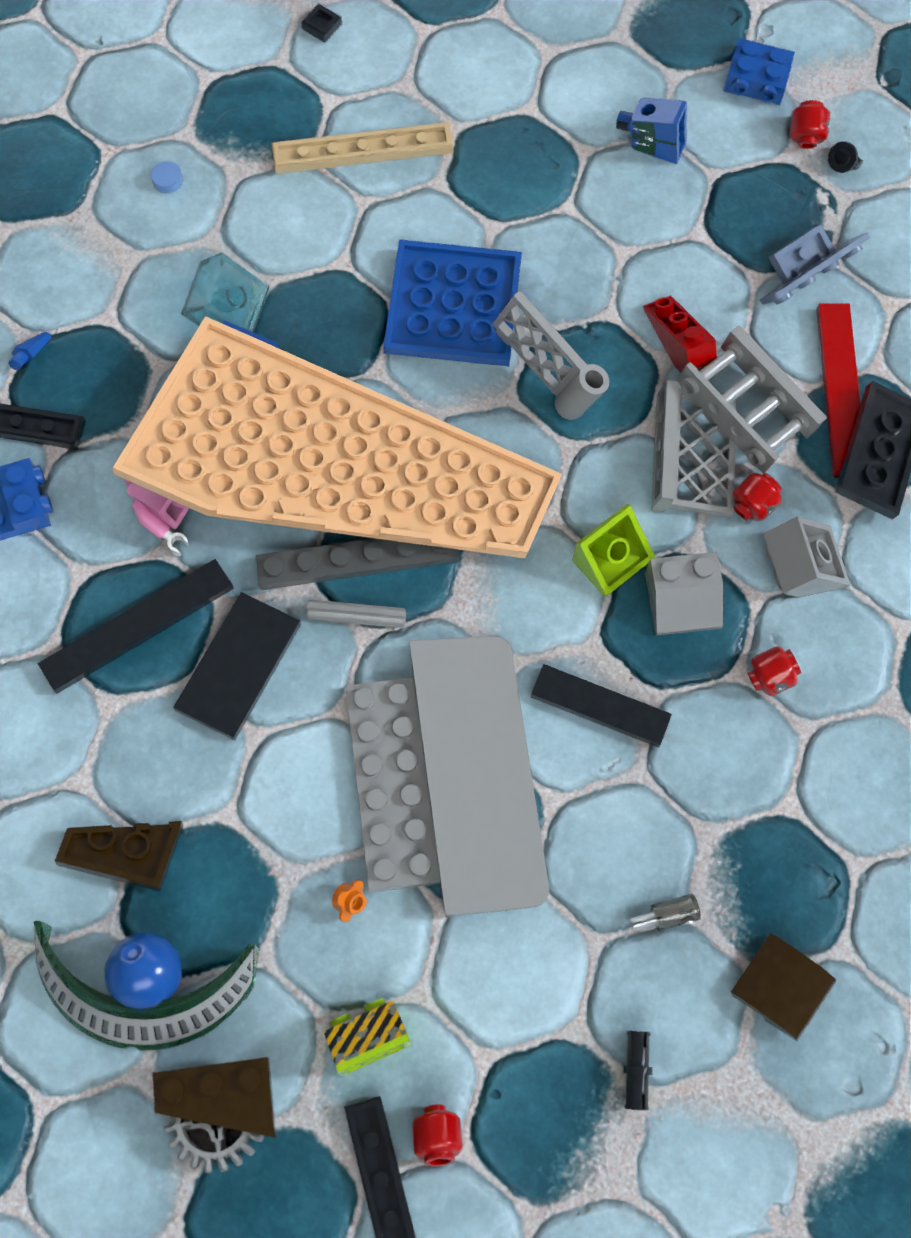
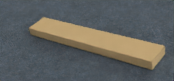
(362, 147)

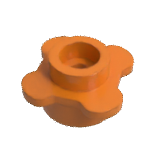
(349, 899)

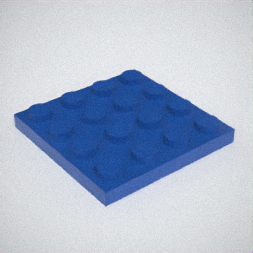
(449, 300)

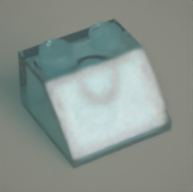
(225, 292)

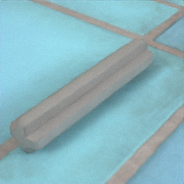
(356, 613)

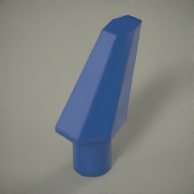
(27, 350)

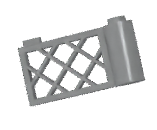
(577, 385)

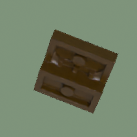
(783, 986)

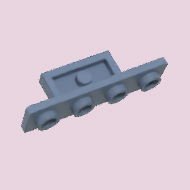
(806, 257)

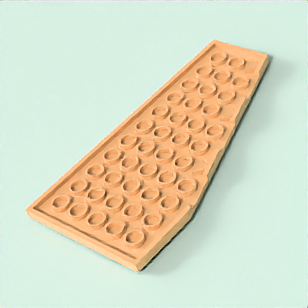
(303, 448)

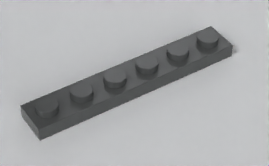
(346, 561)

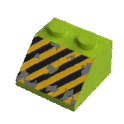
(366, 1037)

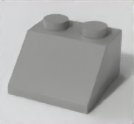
(805, 558)
(685, 593)

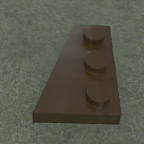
(124, 854)
(221, 1095)

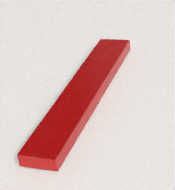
(839, 377)

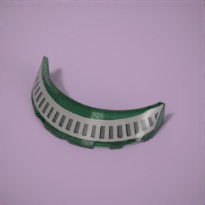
(150, 1028)

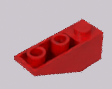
(681, 334)

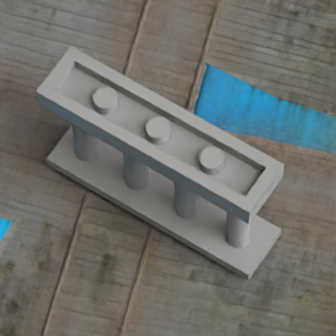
(770, 379)

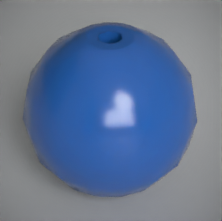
(143, 970)

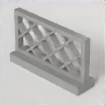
(667, 455)

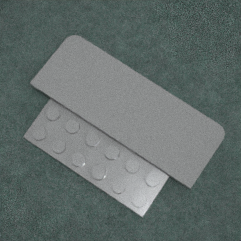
(449, 779)

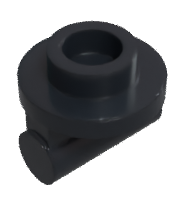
(844, 157)

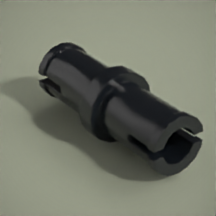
(637, 1070)

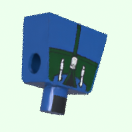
(657, 127)

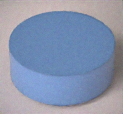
(166, 177)

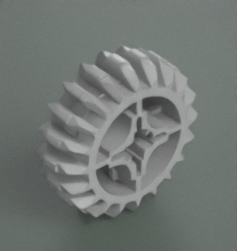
(217, 1136)

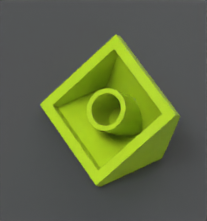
(613, 551)

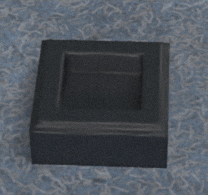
(321, 23)

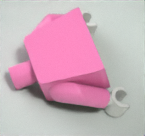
(158, 514)

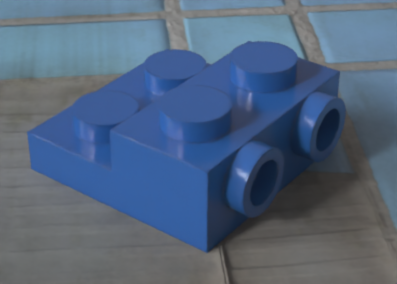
(759, 71)
(21, 499)

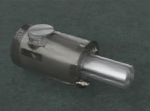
(669, 914)

